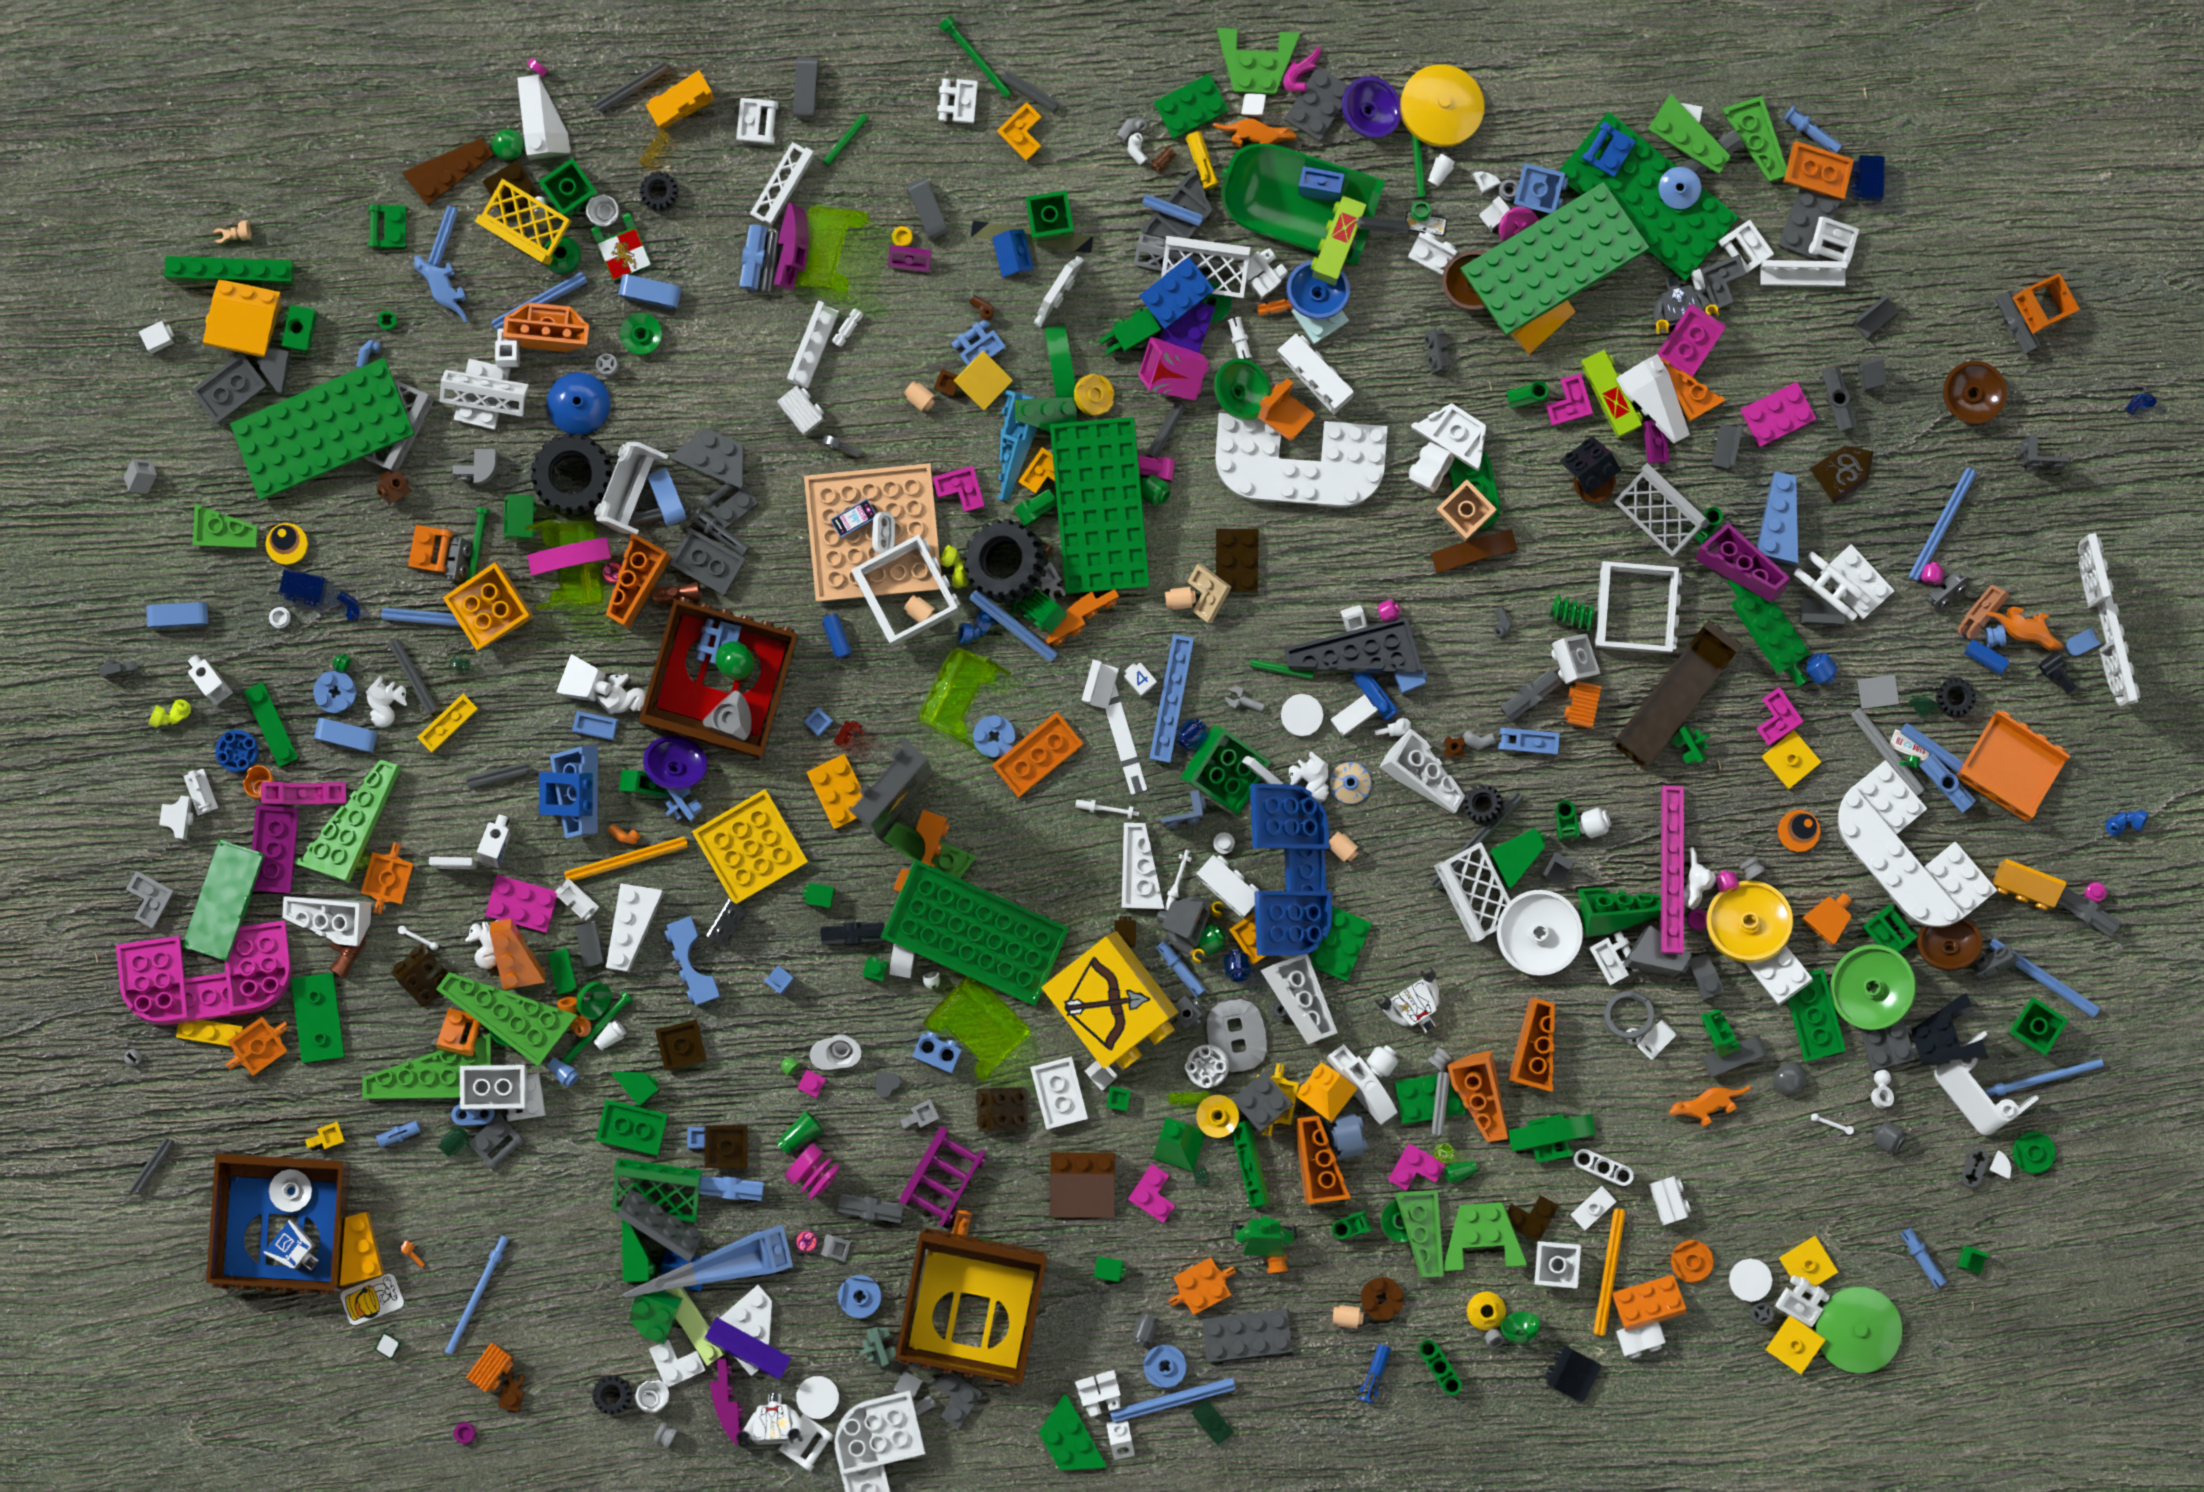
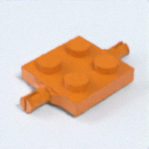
(387, 878)
(257, 1046)
(1202, 1286)

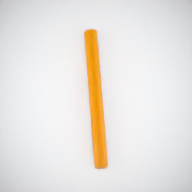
(626, 859)
(1609, 1272)

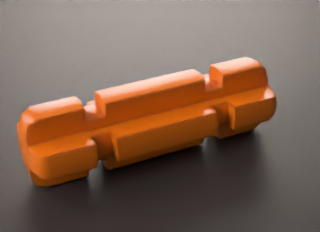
(1274, 307)

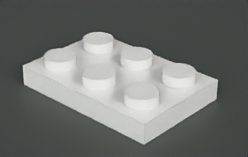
(480, 417)
(1864, 576)
(1781, 975)
(1059, 1093)

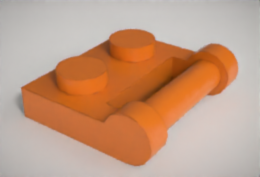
(423, 548)
(453, 1031)

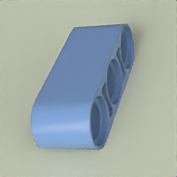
(649, 291)
(666, 497)
(177, 615)
(345, 735)

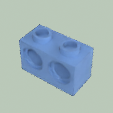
(935, 1057)

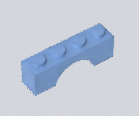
(683, 935)

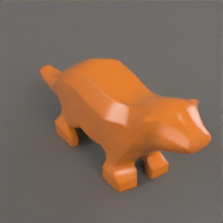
(1256, 132)
(2027, 629)
(1707, 1103)

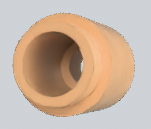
(920, 396)
(1180, 598)
(919, 609)
(1343, 847)
(1347, 1316)

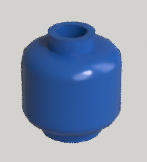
(1821, 668)

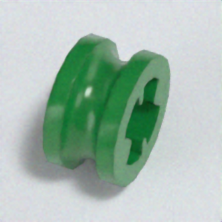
(380, 320)

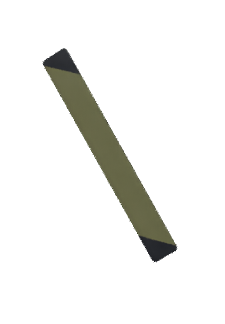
(1073, 243)

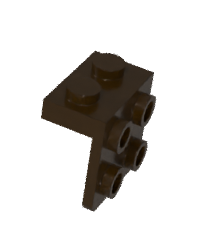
(420, 975)
(1002, 1109)

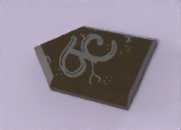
(1843, 471)

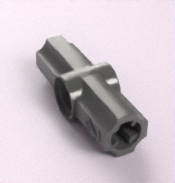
(1729, 142)
(2016, 323)
(1842, 412)
(1530, 695)
(2088, 912)
(870, 1208)

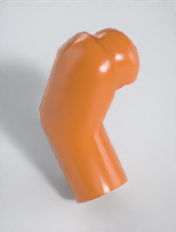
(621, 836)

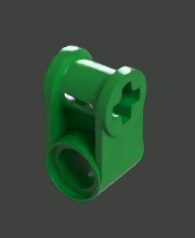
(1709, 530)
(1566, 823)
(1352, 1225)

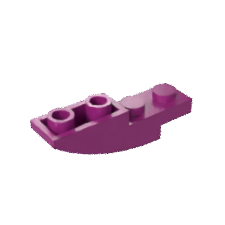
(795, 243)
(727, 1412)

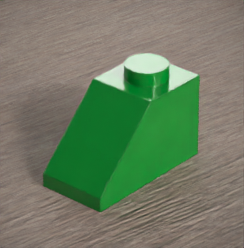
(639, 783)
(637, 1085)

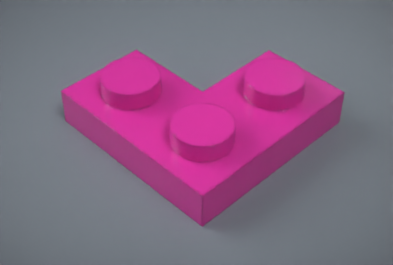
(1575, 404)
(961, 482)
(1784, 719)
(1412, 1162)
(1147, 1196)

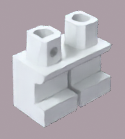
(1269, 280)
(1090, 1395)

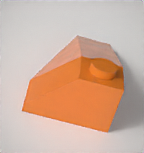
(1479, 1088)

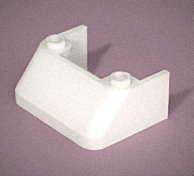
(626, 486)
(1971, 1098)

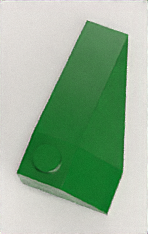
(1609, 912)

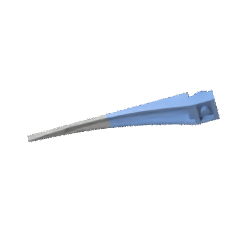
(751, 1256)

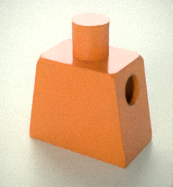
(1829, 918)

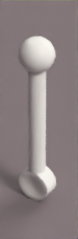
(402, 930)
(1848, 1130)

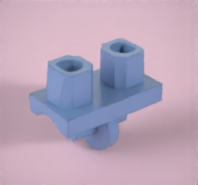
(689, 810)

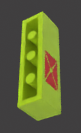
(1338, 240)
(1610, 395)

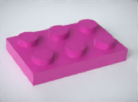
(1691, 340)
(1777, 414)
(522, 902)

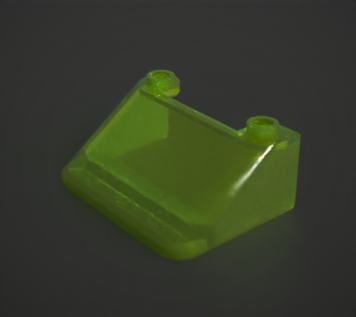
(826, 238)
(979, 1023)

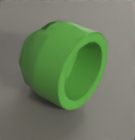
(789, 1066)

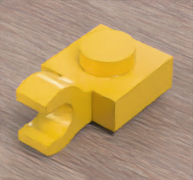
(328, 1136)

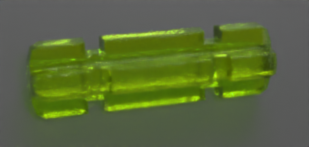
(1187, 1097)

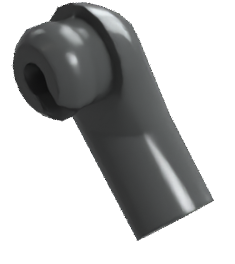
(1504, 623)

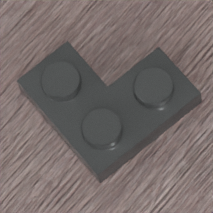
(1717, 278)
(963, 1396)

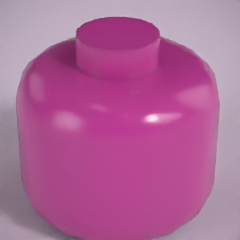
(1932, 573)
(1389, 610)
(1727, 881)
(2095, 892)

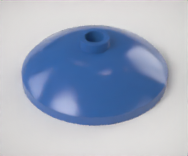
(1303, 286)
(585, 416)

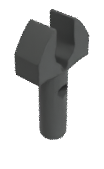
(835, 443)

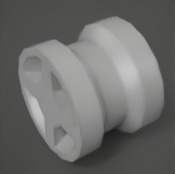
(604, 361)
(1752, 868)
(1440, 1060)
(665, 1435)

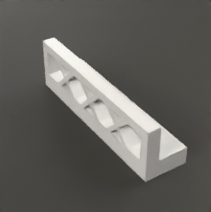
(788, 185)
(1803, 273)
(812, 345)
(483, 388)

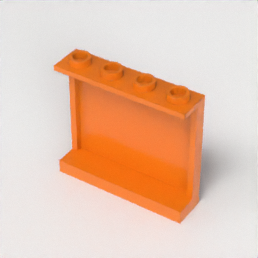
(2012, 765)

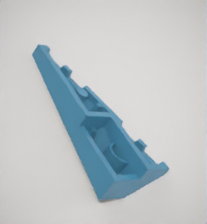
(1014, 444)

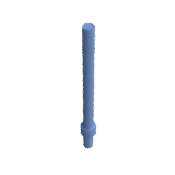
(2000, 1089)
(495, 1257)

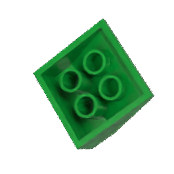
(1219, 769)

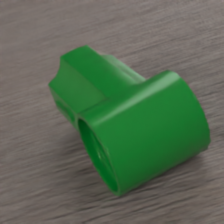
(1525, 396)
(1031, 510)

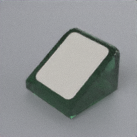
(388, 1345)

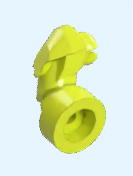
(951, 558)
(179, 711)

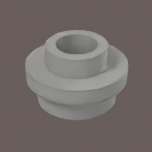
(1508, 183)

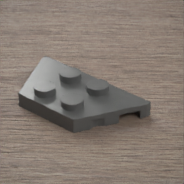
(1187, 195)
(713, 456)

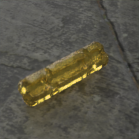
(654, 148)

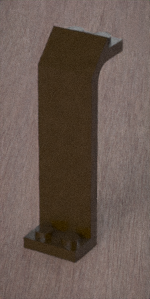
(1676, 694)

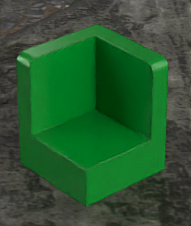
(1971, 1259)

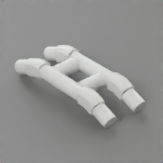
(1833, 599)

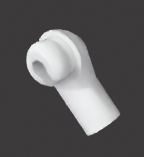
(1134, 148)

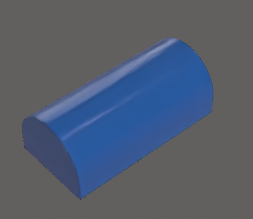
(836, 636)
(1986, 656)

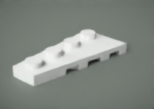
(1139, 875)

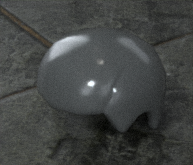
(1789, 1079)

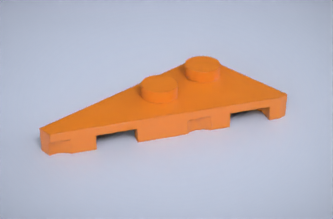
(1692, 396)

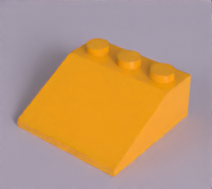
(242, 318)
(488, 606)

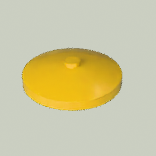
(1442, 105)
(1750, 922)

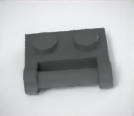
(733, 508)
(491, 1137)

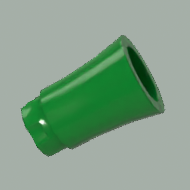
(800, 1133)

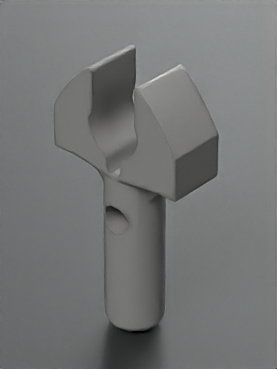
(1243, 700)

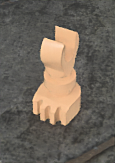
(243, 232)

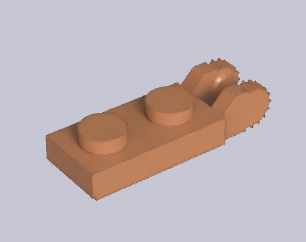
(1977, 616)

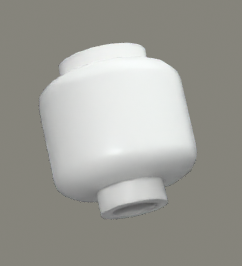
(1594, 822)
(1382, 1061)

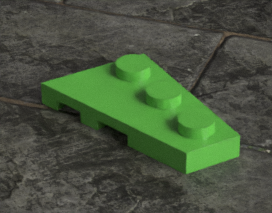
(220, 530)

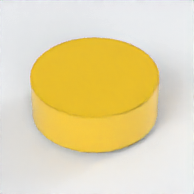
(902, 236)

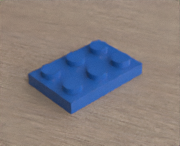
(1176, 293)

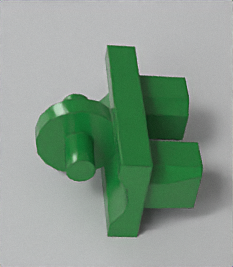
(1696, 752)

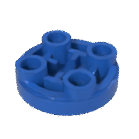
(237, 751)

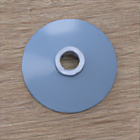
(1675, 198)

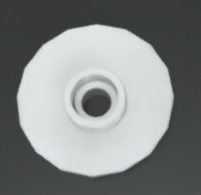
(288, 1179)

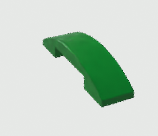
(1060, 361)
(1551, 1132)

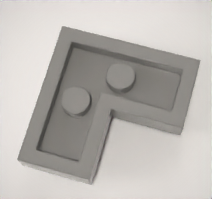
(155, 898)

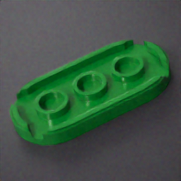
(1482, 480)

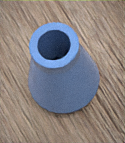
(564, 1073)

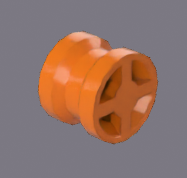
(1276, 1264)

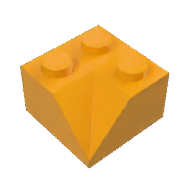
(1326, 1092)

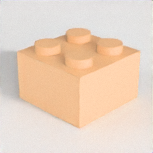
(1466, 510)

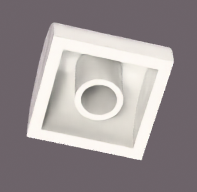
(1575, 658)
(1557, 1264)

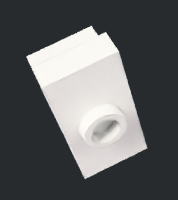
(177, 817)

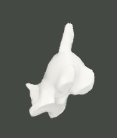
(1698, 881)

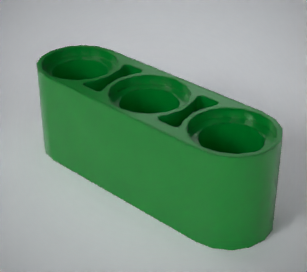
(1447, 1375)

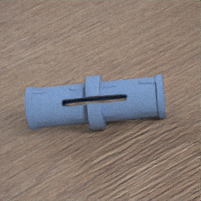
(412, 1129)

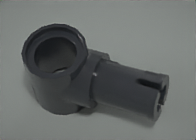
(2054, 668)

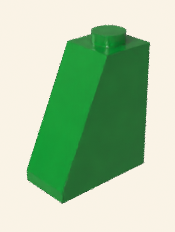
(1517, 855)

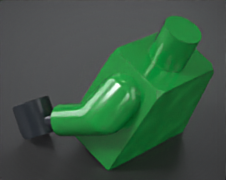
(1264, 1237)

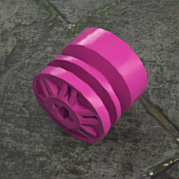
(812, 1171)

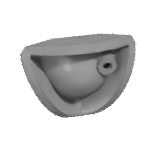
(730, 717)

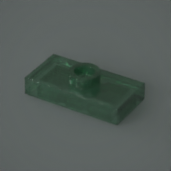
(1212, 1422)

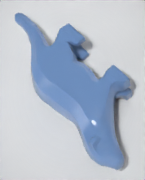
(441, 286)

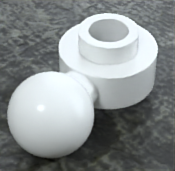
(1882, 1096)

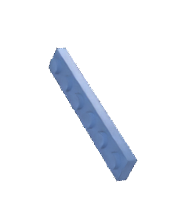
(1171, 698)

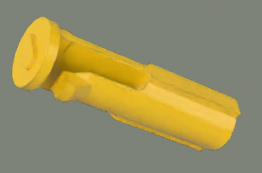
(1201, 159)

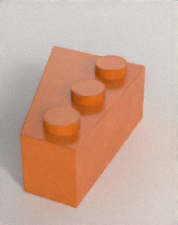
(513, 957)

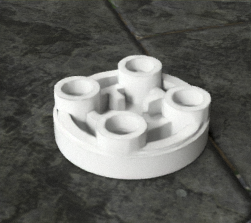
(1207, 1066)

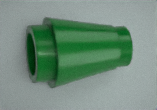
(1459, 1171)

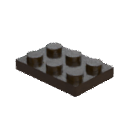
(1238, 559)

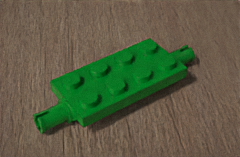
(1771, 632)

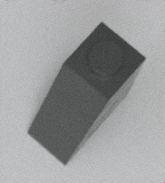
(1647, 956)

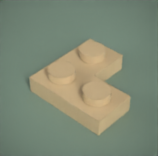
(1213, 592)

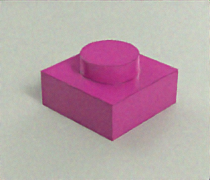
(811, 1083)

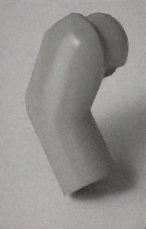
(1478, 742)

